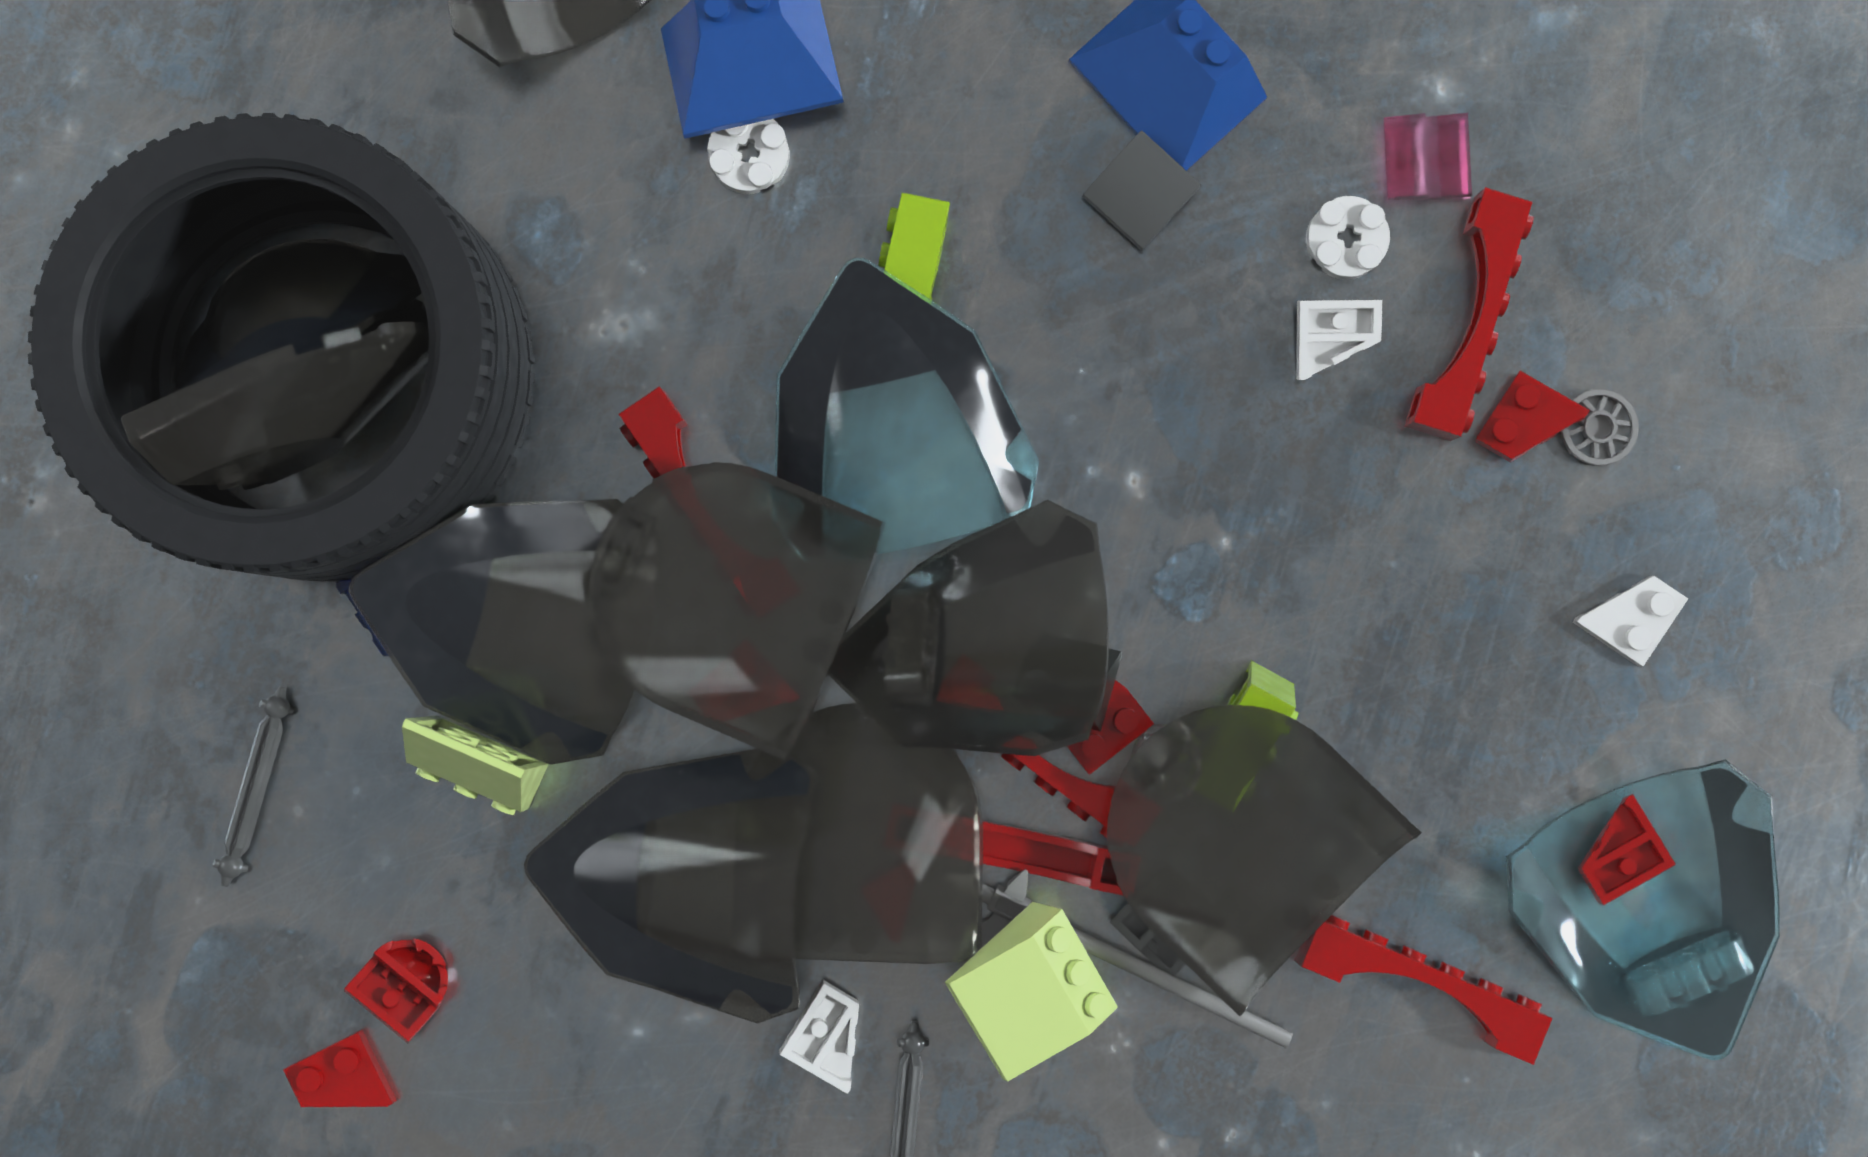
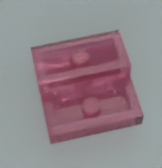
(1428, 156)

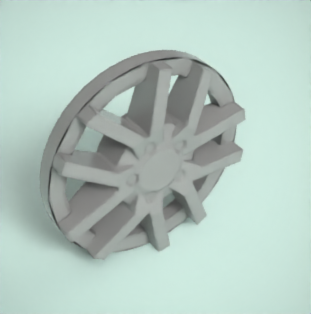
(1602, 427)

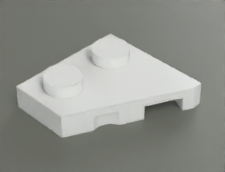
(1334, 331)
(1635, 619)
(825, 1036)

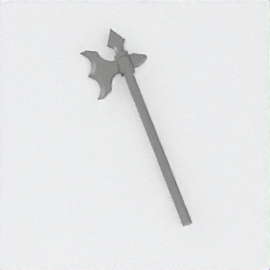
(1012, 900)

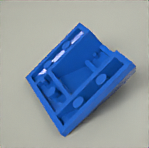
(748, 62)
(1171, 76)

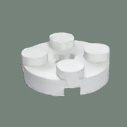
(758, 172)
(1330, 252)

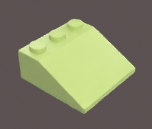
(472, 763)
(1031, 991)

